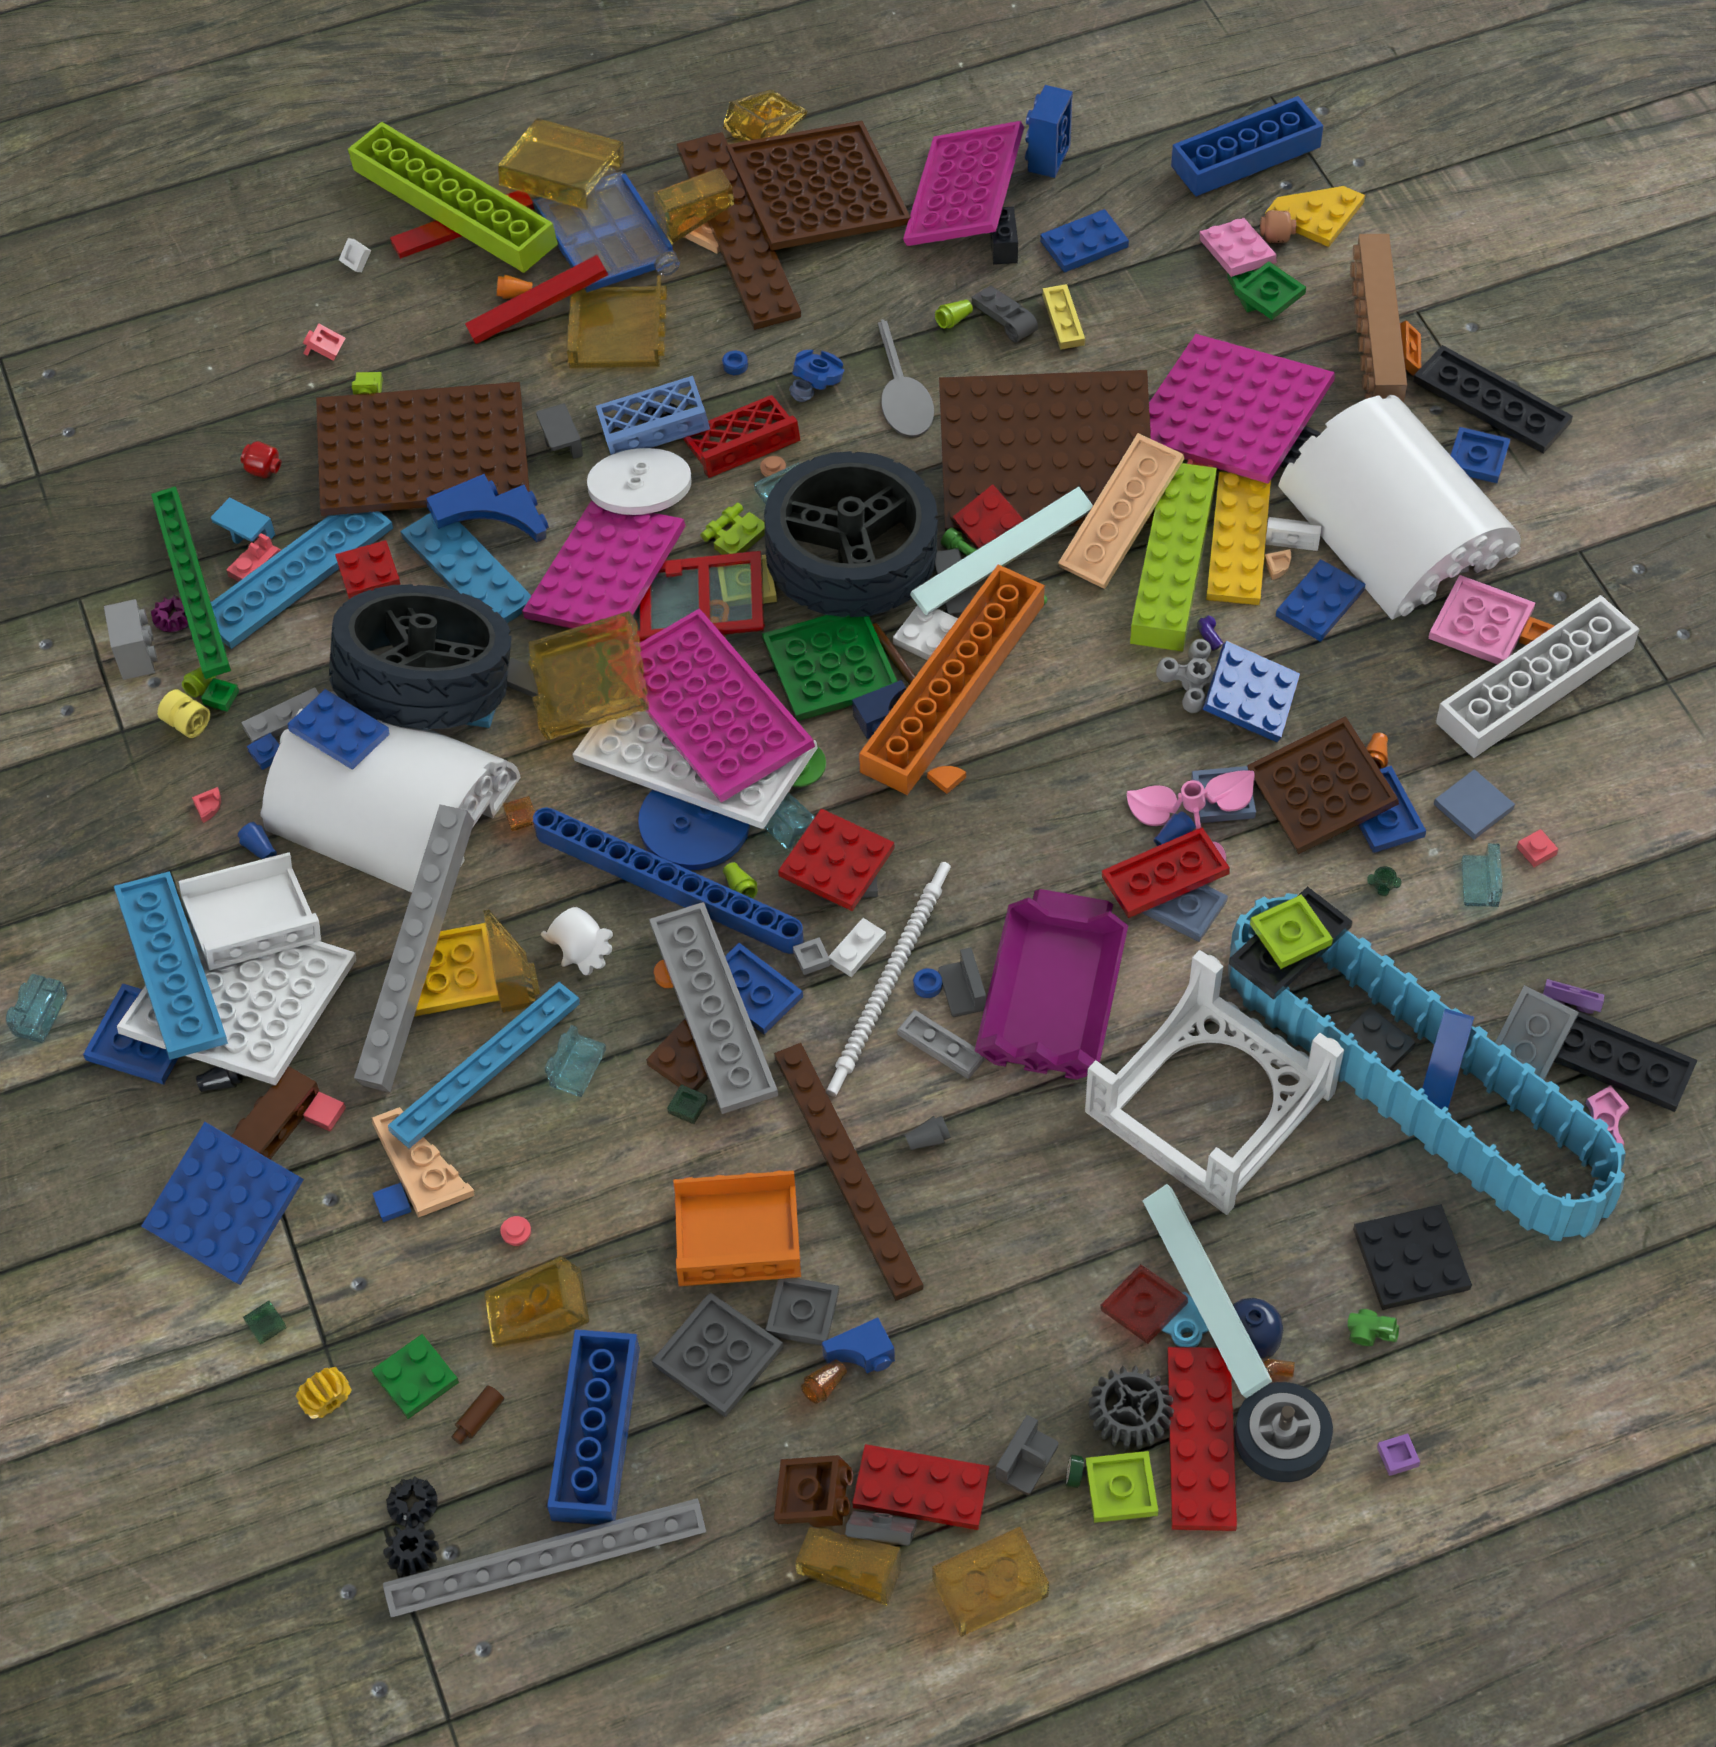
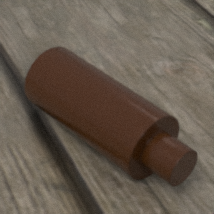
(477, 1414)

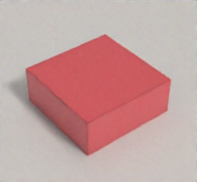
(324, 1111)

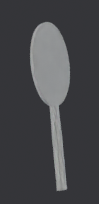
(904, 400)

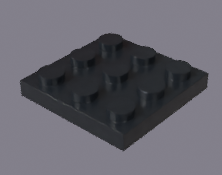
(1412, 1257)

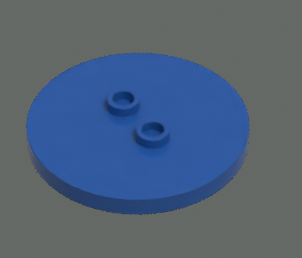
(688, 832)

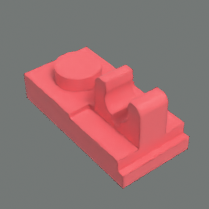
(252, 558)

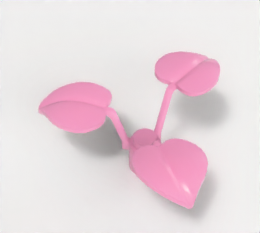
(1155, 803)

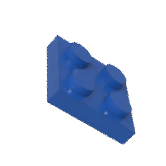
(1480, 454)

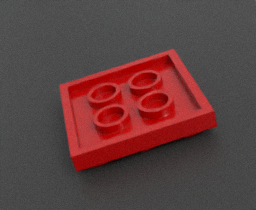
(836, 859)

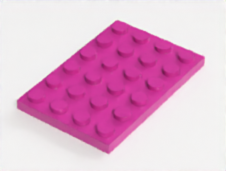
(964, 183)
(603, 567)

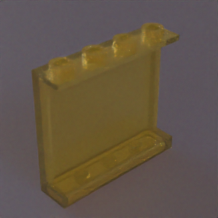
(559, 162)
(617, 327)

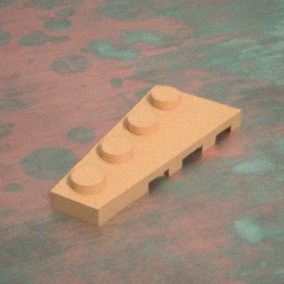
(421, 1169)

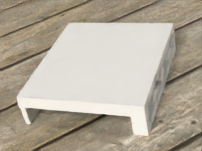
(248, 911)

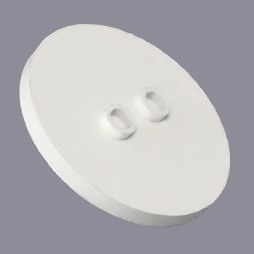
(639, 481)

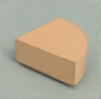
(1278, 563)

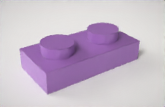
(1584, 999)

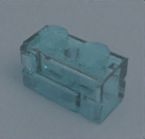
(36, 1008)

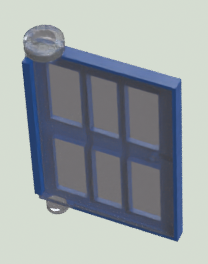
(614, 228)

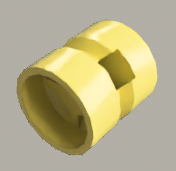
(183, 713)

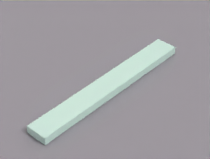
(1001, 551)
(1207, 1291)

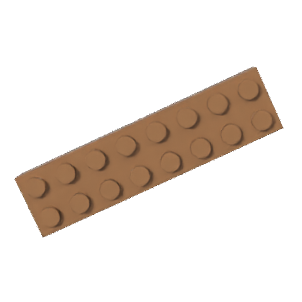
(1378, 318)

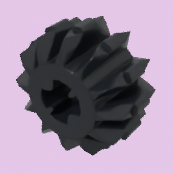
(402, 1558)

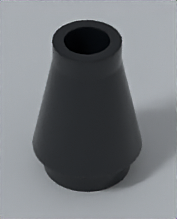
(217, 1079)

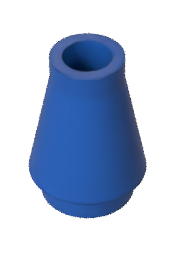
(1177, 826)
(256, 841)

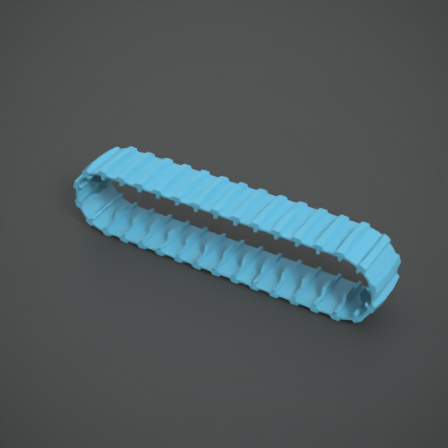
(1423, 1119)

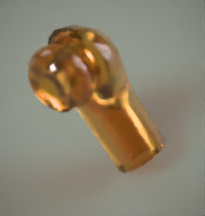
(1279, 1367)

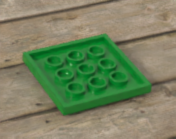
(827, 663)

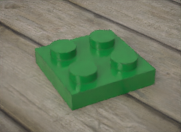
(1270, 290)
(415, 1376)

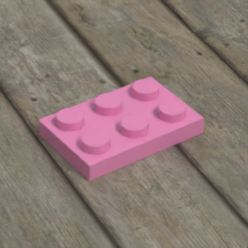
(1237, 246)

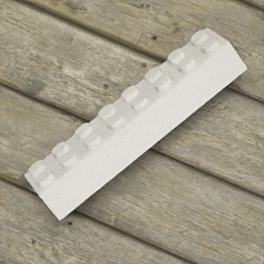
(1537, 676)

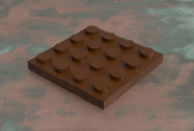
(1322, 785)

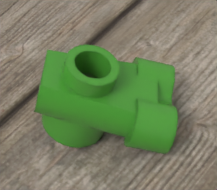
(1367, 1326)

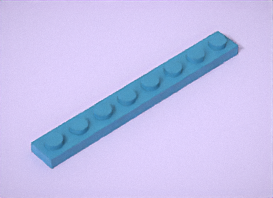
(483, 1065)

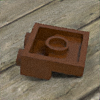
(813, 1491)

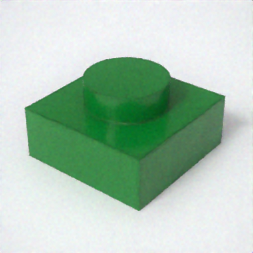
(220, 694)

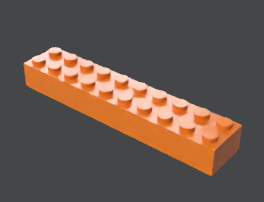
(951, 679)

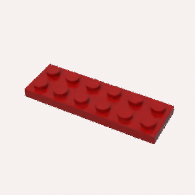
(1201, 1441)

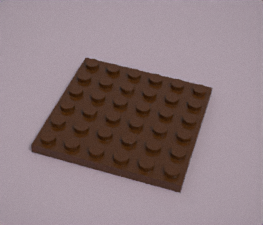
(817, 185)

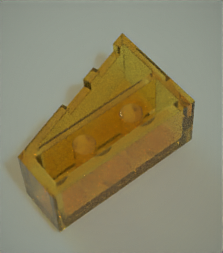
(850, 1564)

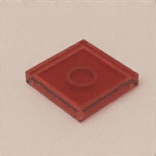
(1144, 1304)

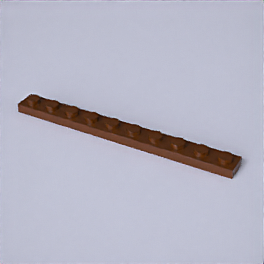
(848, 1172)

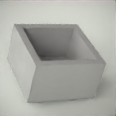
(130, 639)

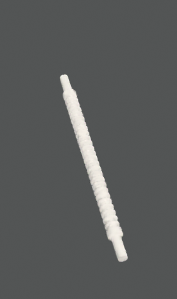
(893, 969)

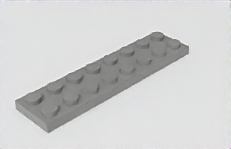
(713, 1008)

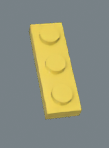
(1063, 316)

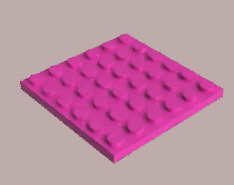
(1235, 406)

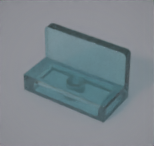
(1482, 878)

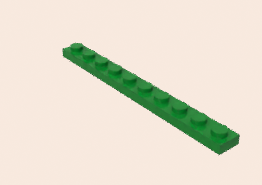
(191, 583)

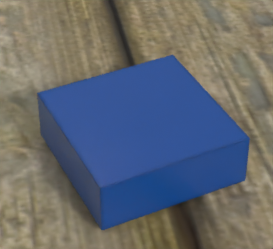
(392, 1202)

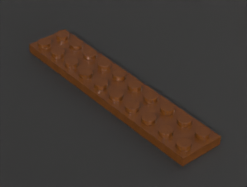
(740, 239)

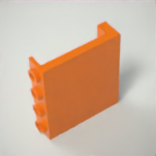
(736, 1228)

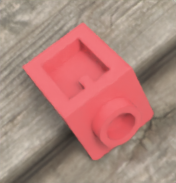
(324, 342)

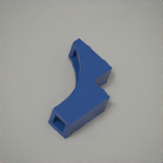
(479, 501)

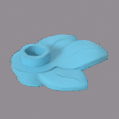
(1185, 1321)

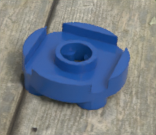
(818, 369)

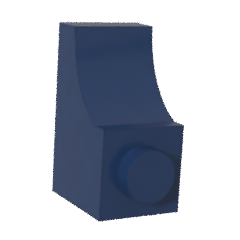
(873, 707)

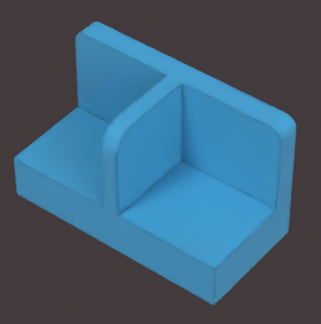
(242, 521)

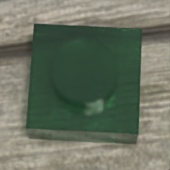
(687, 1104)
(264, 1322)

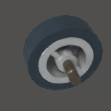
(1283, 1432)

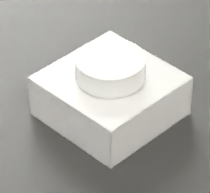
(354, 255)

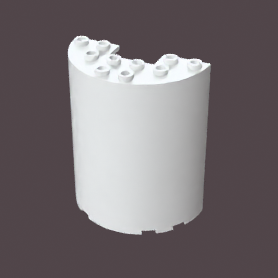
(1395, 504)
(384, 806)

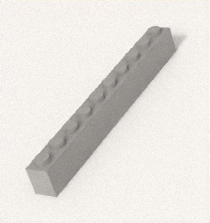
(414, 948)

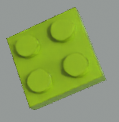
(1291, 931)
(1121, 1486)

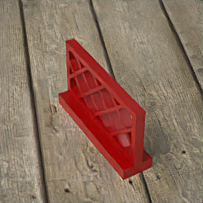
(744, 446)

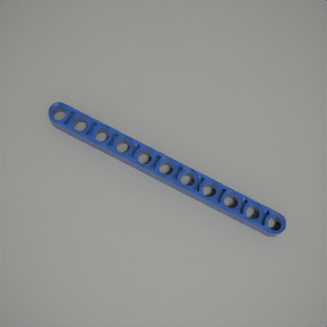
(674, 890)

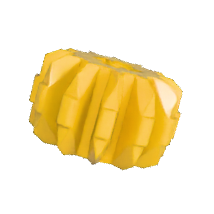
(323, 1392)

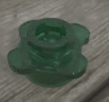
(1387, 874)

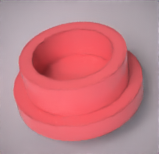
(515, 1230)

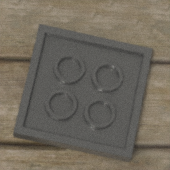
(717, 1354)

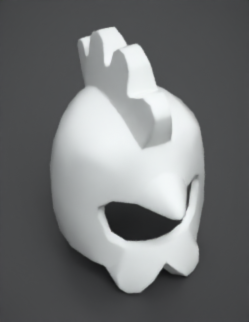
(579, 940)

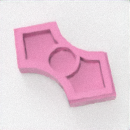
(1610, 1108)

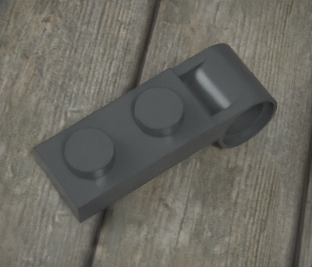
(1016, 319)

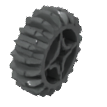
(1149, 1394)

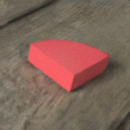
(207, 803)

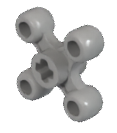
(1194, 675)

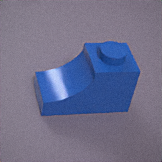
(863, 1345)

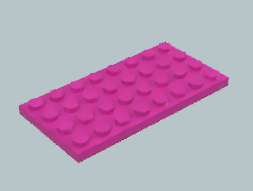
(717, 707)

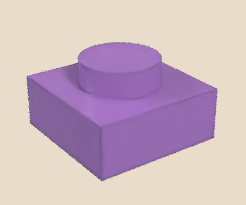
(1398, 1454)

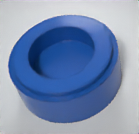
(735, 362)
(927, 983)

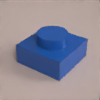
(264, 750)

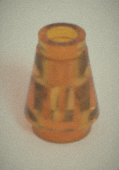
(823, 1381)

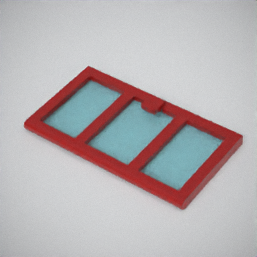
(722, 586)

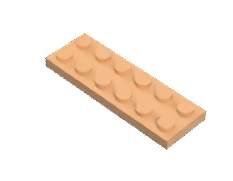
(1121, 510)

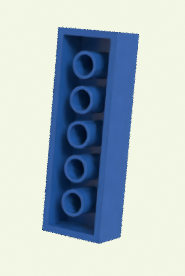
(1246, 145)
(594, 1427)

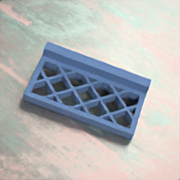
(656, 430)

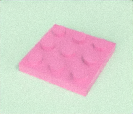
(1481, 620)

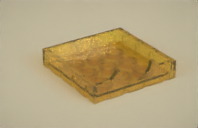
(588, 675)

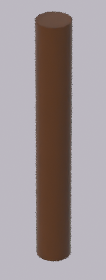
(894, 655)

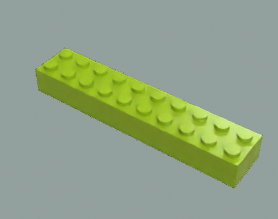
(453, 197)

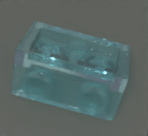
(789, 820)
(574, 1062)

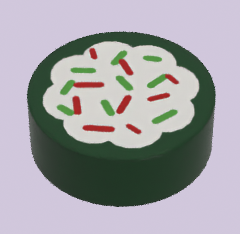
(1074, 1471)

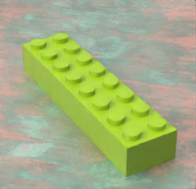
(1173, 559)

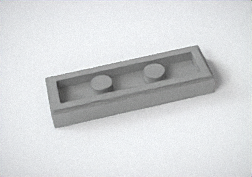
(940, 1044)

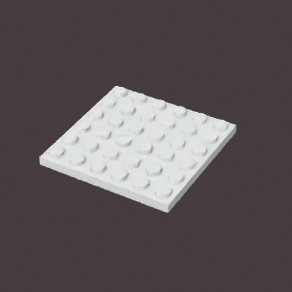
(263, 1007)

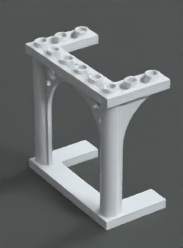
(1201, 1001)

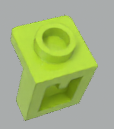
(367, 383)

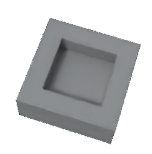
(811, 956)

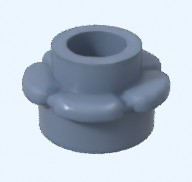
(801, 390)

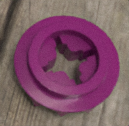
(160, 615)

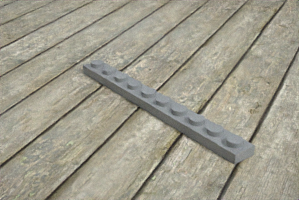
(544, 1557)

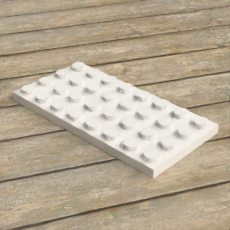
(643, 754)

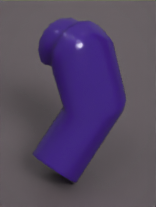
(1206, 629)

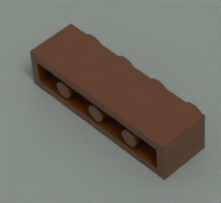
(277, 1113)

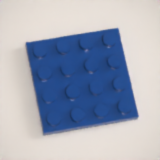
(222, 1203)

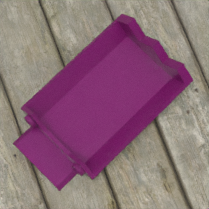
(1053, 984)

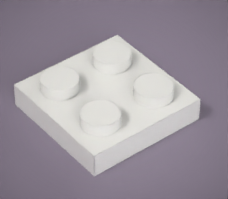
(923, 633)

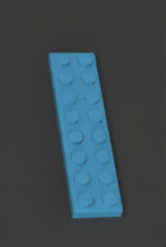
(293, 573)
(170, 965)

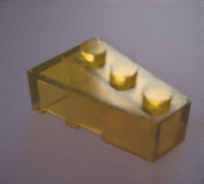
(692, 203)

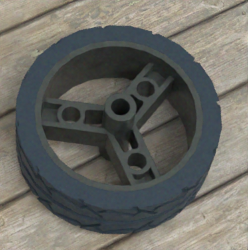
(870, 500)
(443, 663)

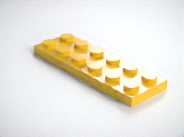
(1238, 540)

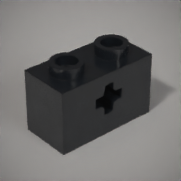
(1005, 239)

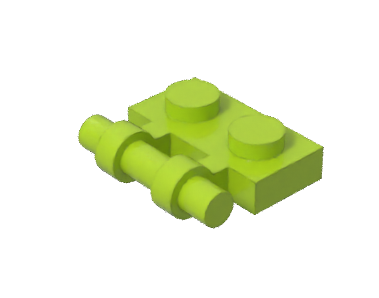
(740, 536)

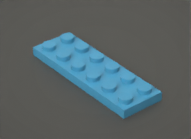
(466, 565)

